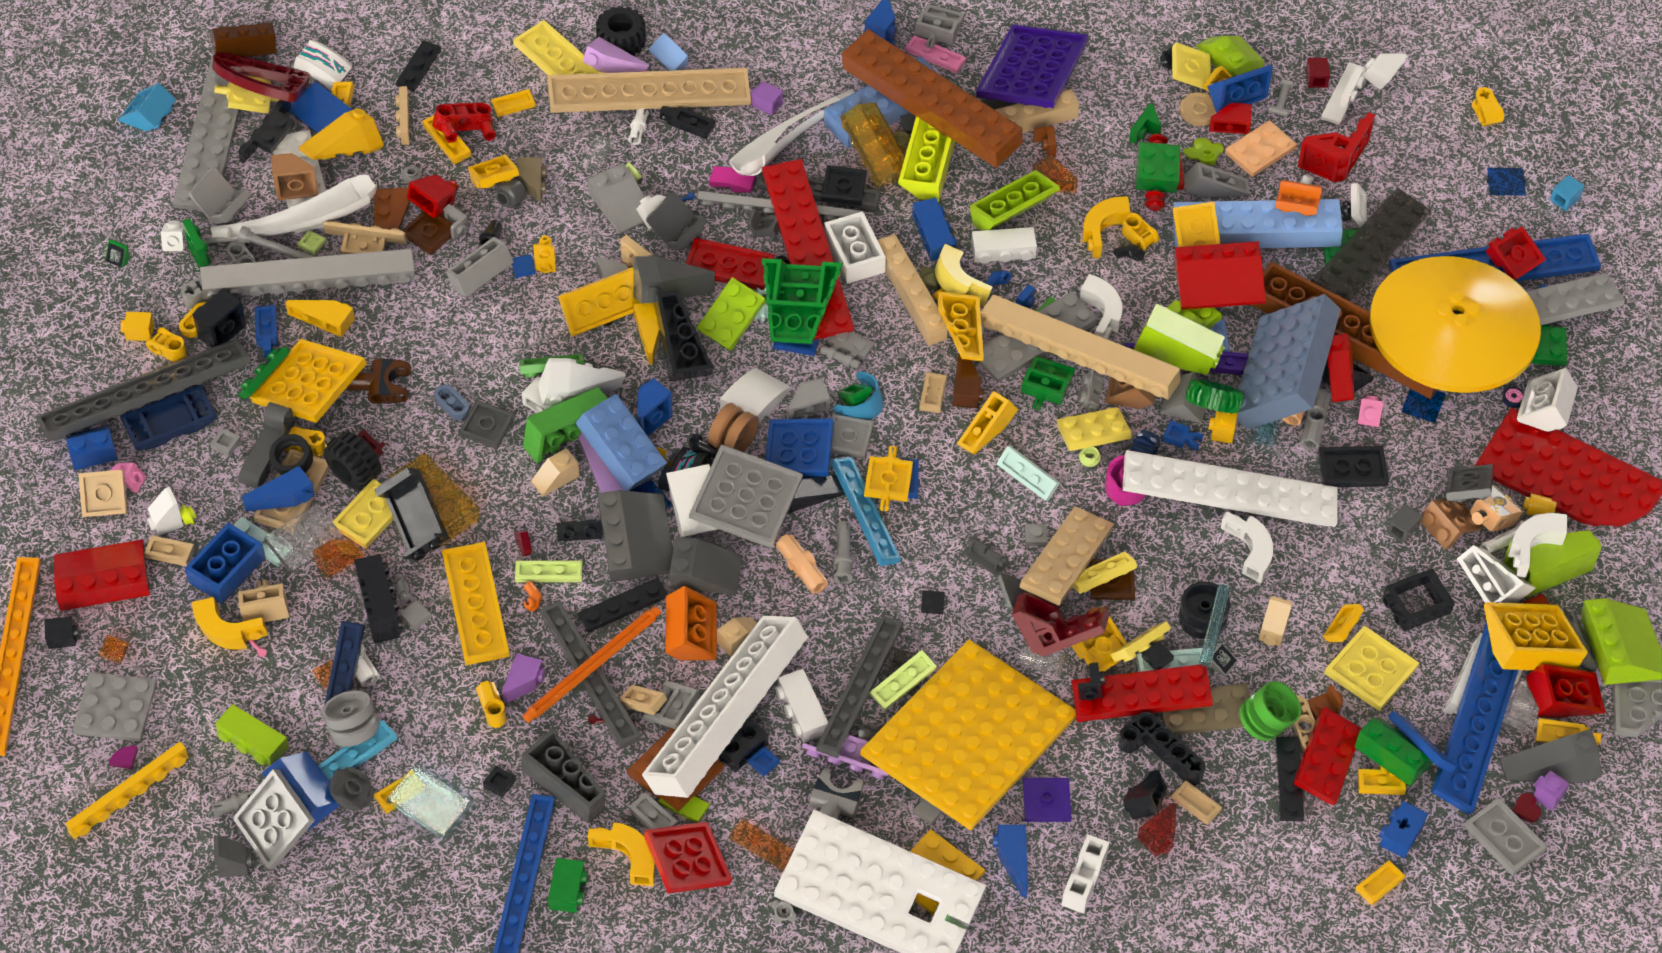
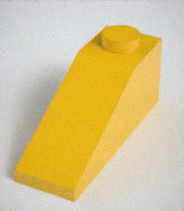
(324, 314)
(648, 328)
(988, 423)

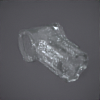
(1047, 665)

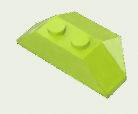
(1232, 54)

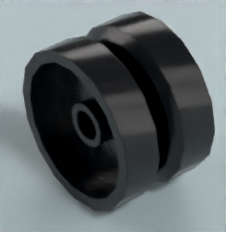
(1197, 609)

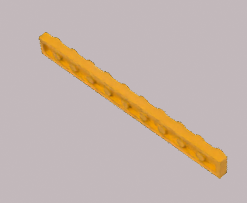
(15, 639)

